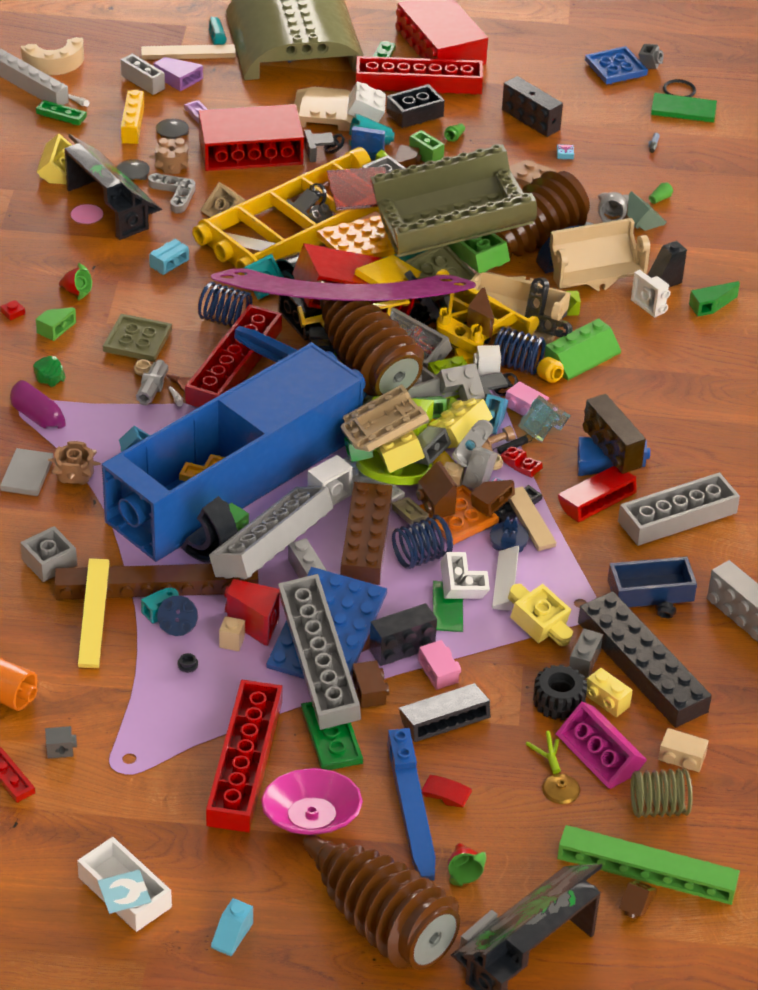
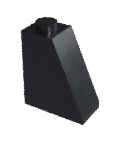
(670, 263)

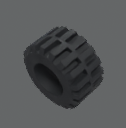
(559, 691)

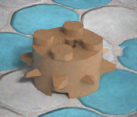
(171, 155)
(74, 463)

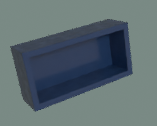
(653, 581)

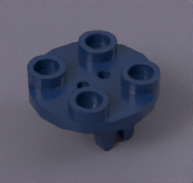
(509, 535)
(187, 617)

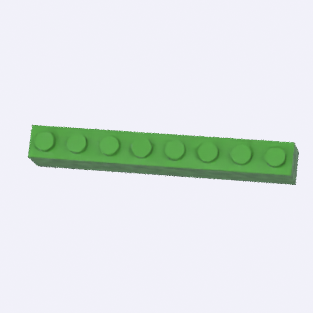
(649, 864)

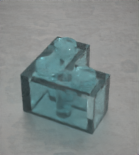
(541, 418)

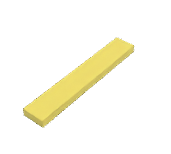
(93, 613)

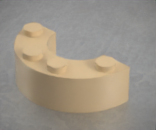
(55, 61)

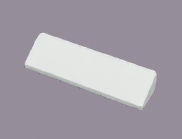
(505, 578)

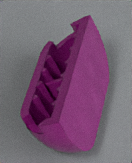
(36, 405)

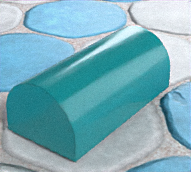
(216, 31)

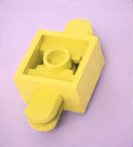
(540, 614)

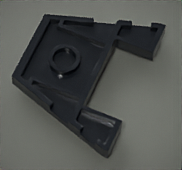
(427, 302)

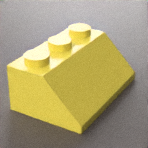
(53, 161)

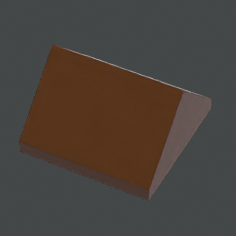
(481, 313)

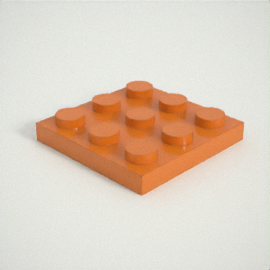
(467, 519)

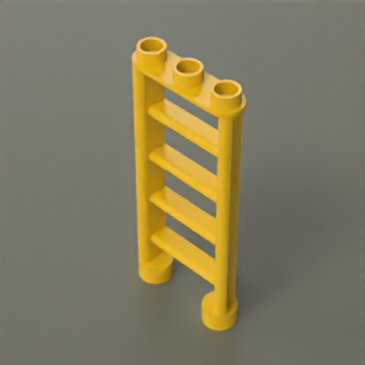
(211, 232)

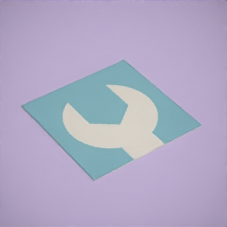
(124, 891)

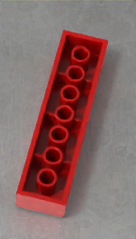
(409, 73)
(230, 359)
(244, 756)

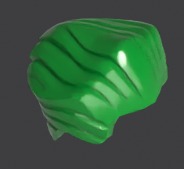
(49, 371)

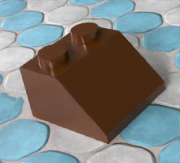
(437, 491)

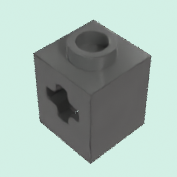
(60, 742)

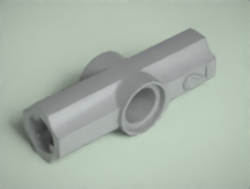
(152, 382)

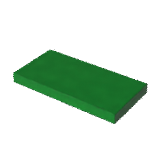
(684, 107)
(333, 746)

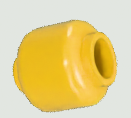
(550, 369)

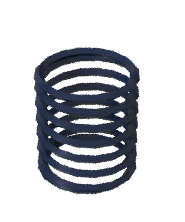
(214, 302)
(532, 350)
(427, 546)

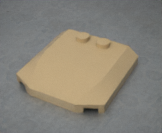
(324, 106)
(383, 420)

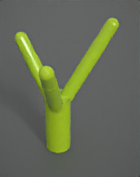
(551, 756)

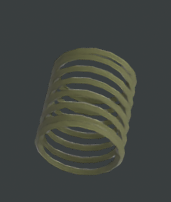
(639, 786)

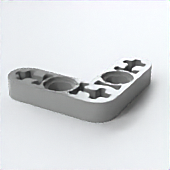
(163, 181)

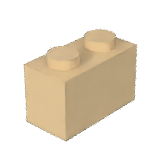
(683, 750)

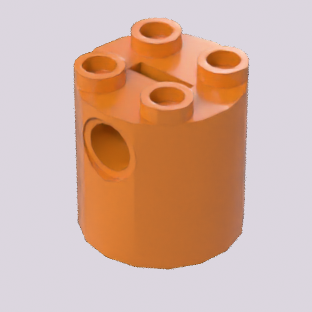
(17, 685)

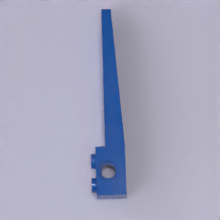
(264, 345)
(411, 801)

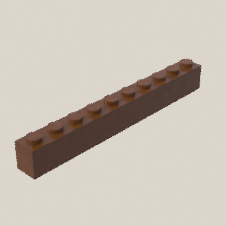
(146, 580)

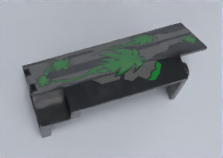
(125, 198)
(505, 944)

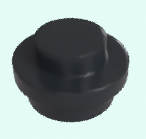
(665, 610)
(187, 663)

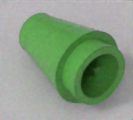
(453, 132)
(661, 193)

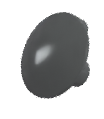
(172, 128)
(134, 169)
(320, 213)

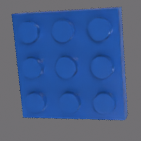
(616, 65)

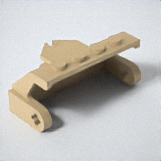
(598, 254)
(514, 294)

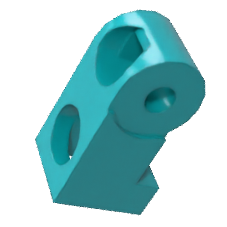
(151, 603)

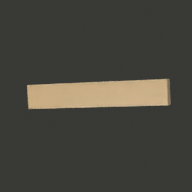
(188, 52)

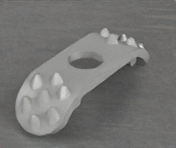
(478, 435)

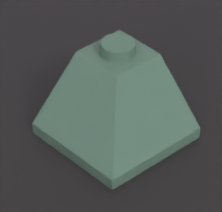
(643, 214)

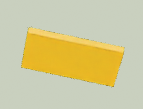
(386, 271)

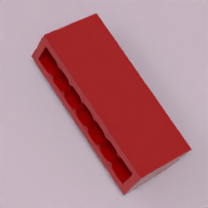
(597, 493)

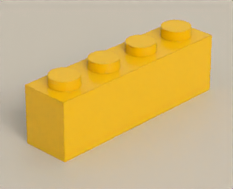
(132, 117)

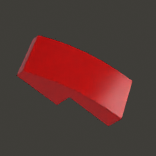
(519, 461)
(449, 791)

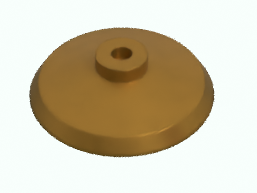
(561, 788)

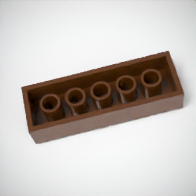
(366, 532)

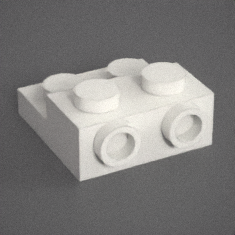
(650, 293)

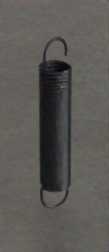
(515, 443)

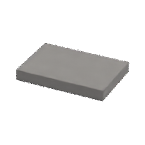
(26, 472)

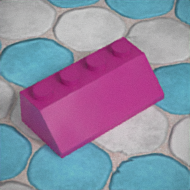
(600, 745)

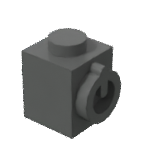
(651, 56)

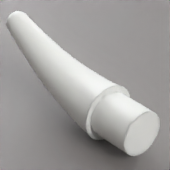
(82, 101)
(177, 397)

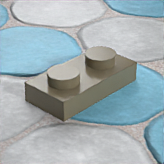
(409, 510)

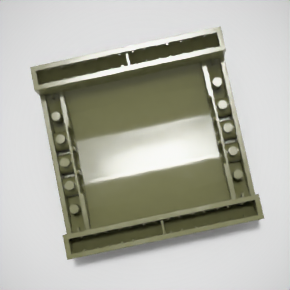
(268, 27)

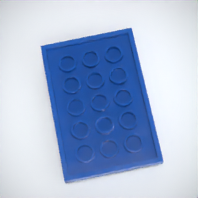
(352, 608)

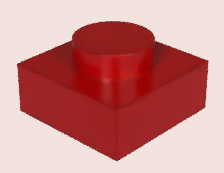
(12, 310)

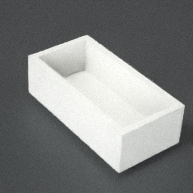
(114, 859)

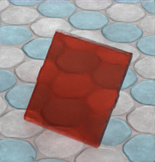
(353, 187)

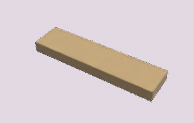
(531, 520)

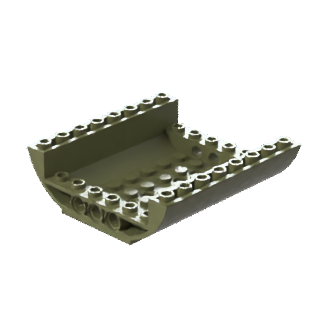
(451, 200)

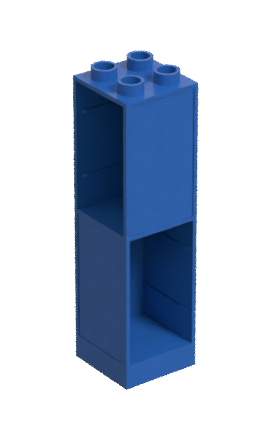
(262, 427)

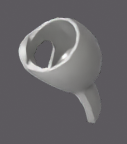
(613, 204)

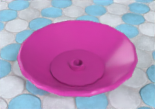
(311, 801)

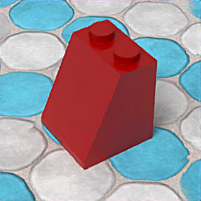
(256, 605)

